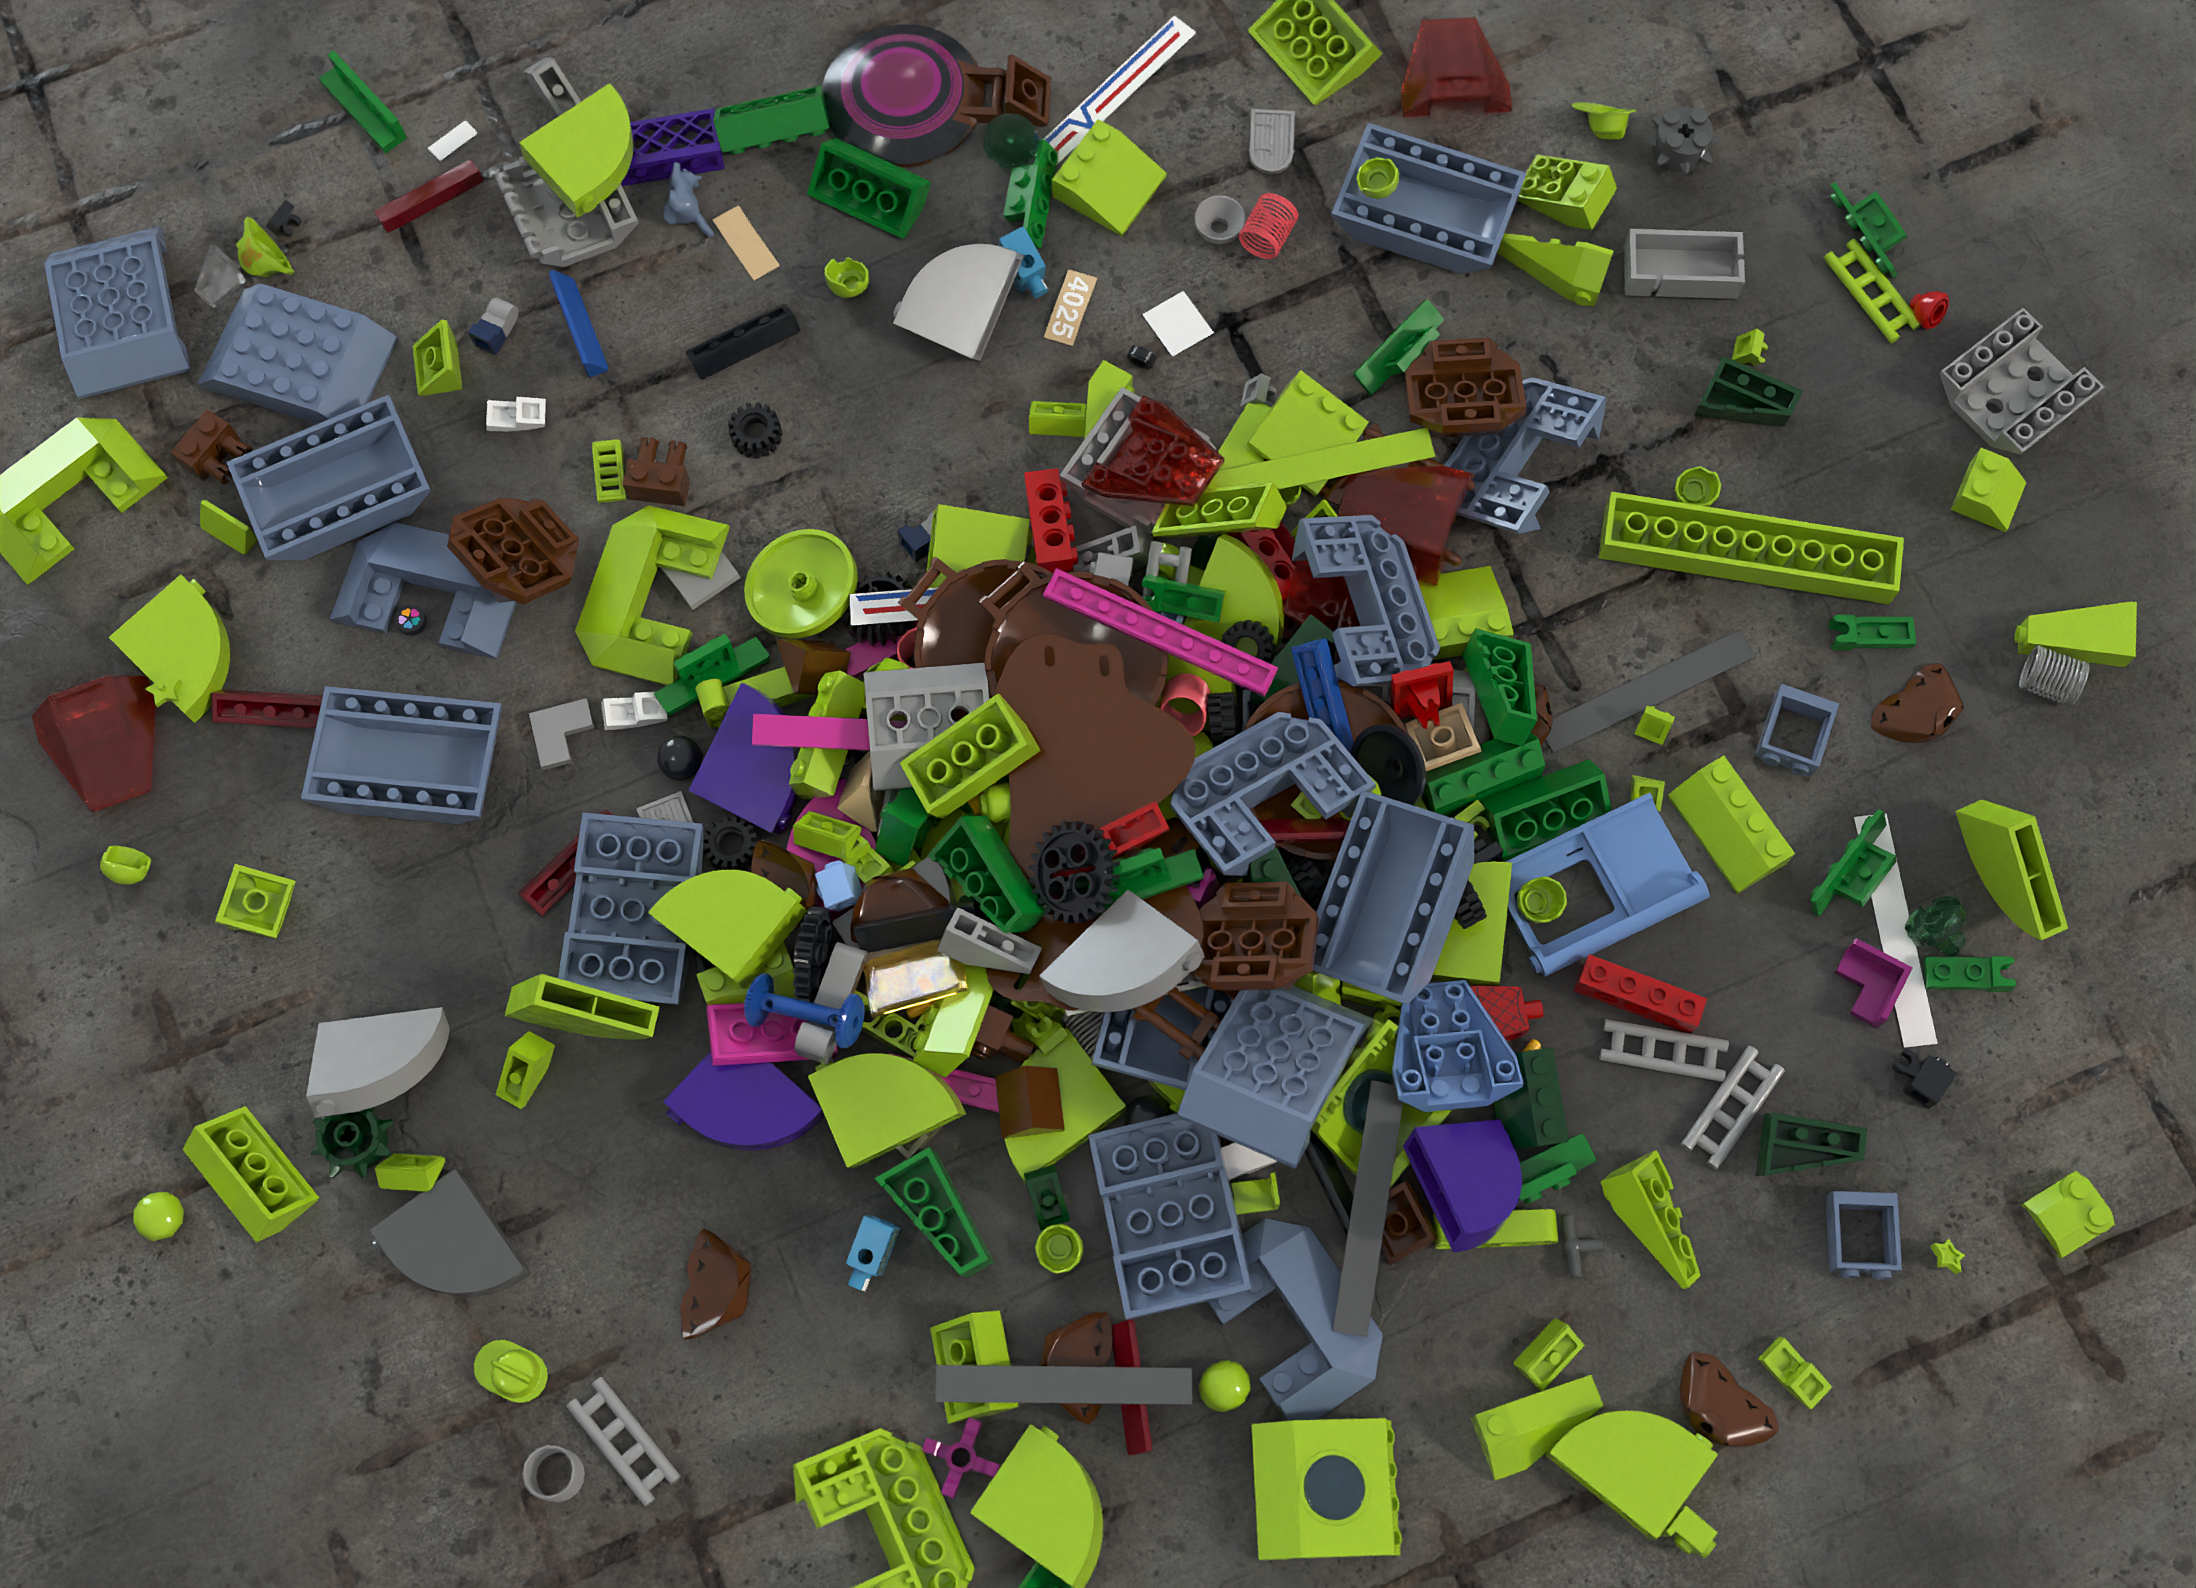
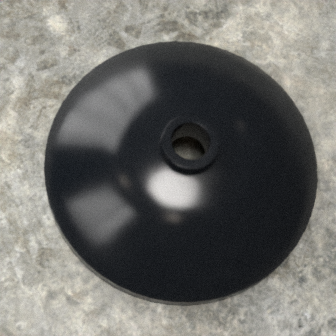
(1392, 761)

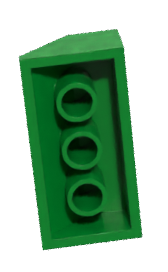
(771, 120)
(868, 187)
(1483, 774)
(1546, 807)

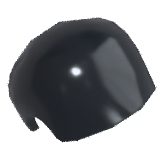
(679, 757)
(1145, 1109)

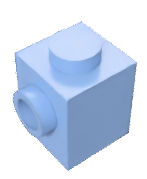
(838, 885)

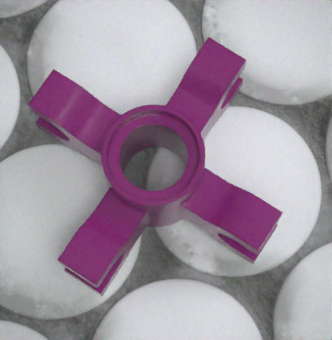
(946, 1452)

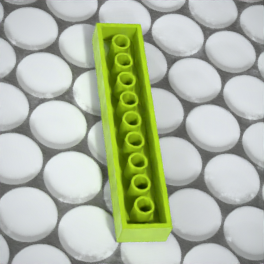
(1751, 548)

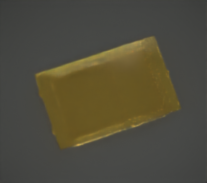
(912, 978)

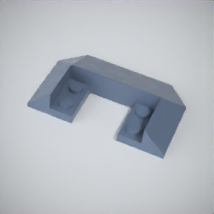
(1497, 459)
(422, 558)
(1391, 611)
(1254, 767)
(1308, 1282)

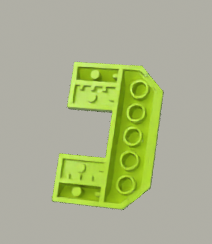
(79, 449)
(611, 616)
(901, 1502)

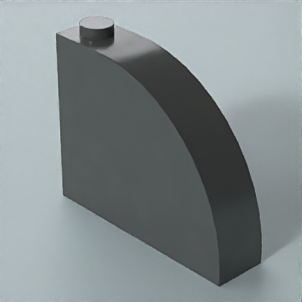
(450, 1242)

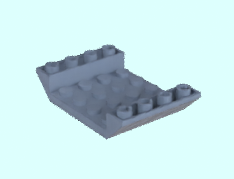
(115, 313)
(1272, 1069)

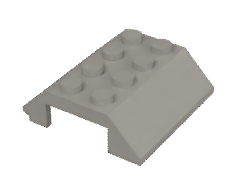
(552, 229)
(1101, 447)

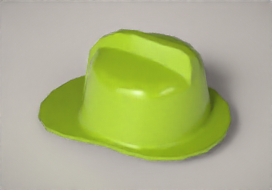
(1604, 120)
(510, 1371)

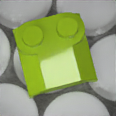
(255, 902)
(2070, 1213)

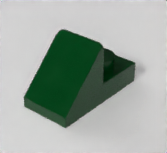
(1046, 1196)

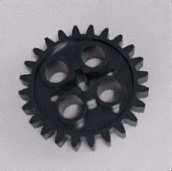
(1069, 843)
(812, 953)

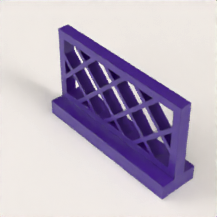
(693, 158)

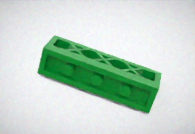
(362, 104)

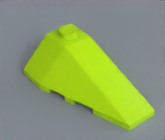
(1567, 269)
(1643, 1202)
(1527, 1428)

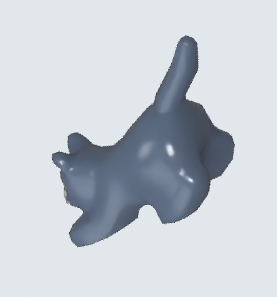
(681, 203)

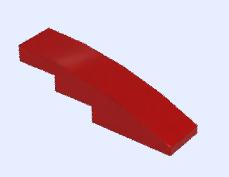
(1130, 833)

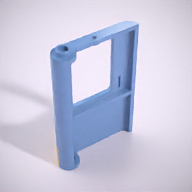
(1634, 864)

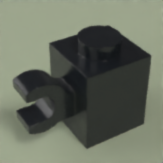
(1927, 1080)

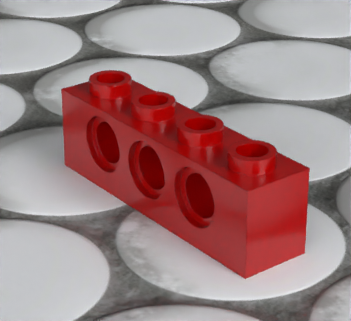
(1049, 522)
(1271, 552)
(1640, 994)

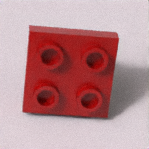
(1422, 692)

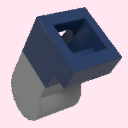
(494, 325)
(917, 540)

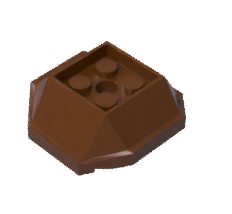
(1464, 388)
(515, 548)
(1256, 937)

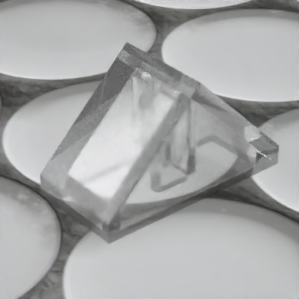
(218, 277)

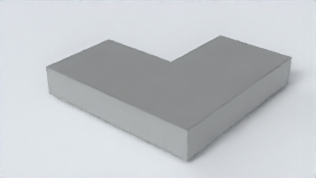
(553, 725)

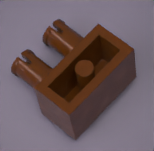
(206, 445)
(657, 481)
(996, 1038)

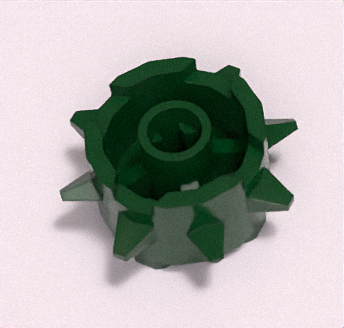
(359, 1154)

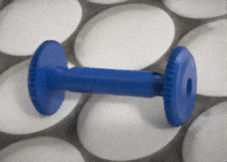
(761, 997)

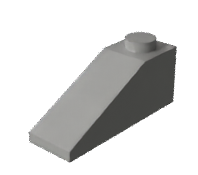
(1128, 543)
(986, 945)

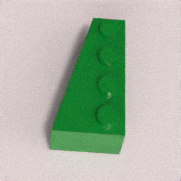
(1504, 684)
(903, 827)
(988, 873)
(934, 1205)

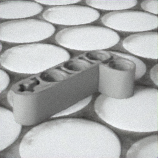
(839, 981)

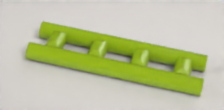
(1870, 306)

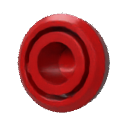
(1930, 308)

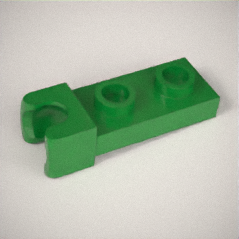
(1184, 598)
(1872, 632)
(1968, 973)

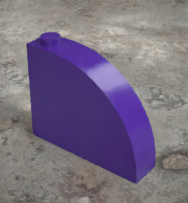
(744, 776)
(743, 1105)
(1467, 1178)

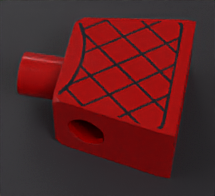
(1508, 1009)

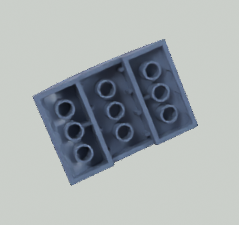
(620, 876)
(1169, 1215)

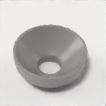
(1222, 210)

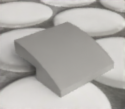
(696, 589)

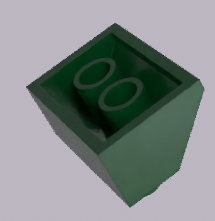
(1535, 1111)

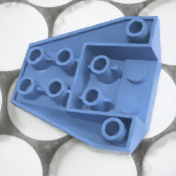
(1451, 1052)

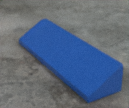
(579, 323)
(1321, 688)

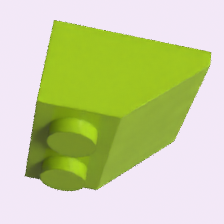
(1990, 490)

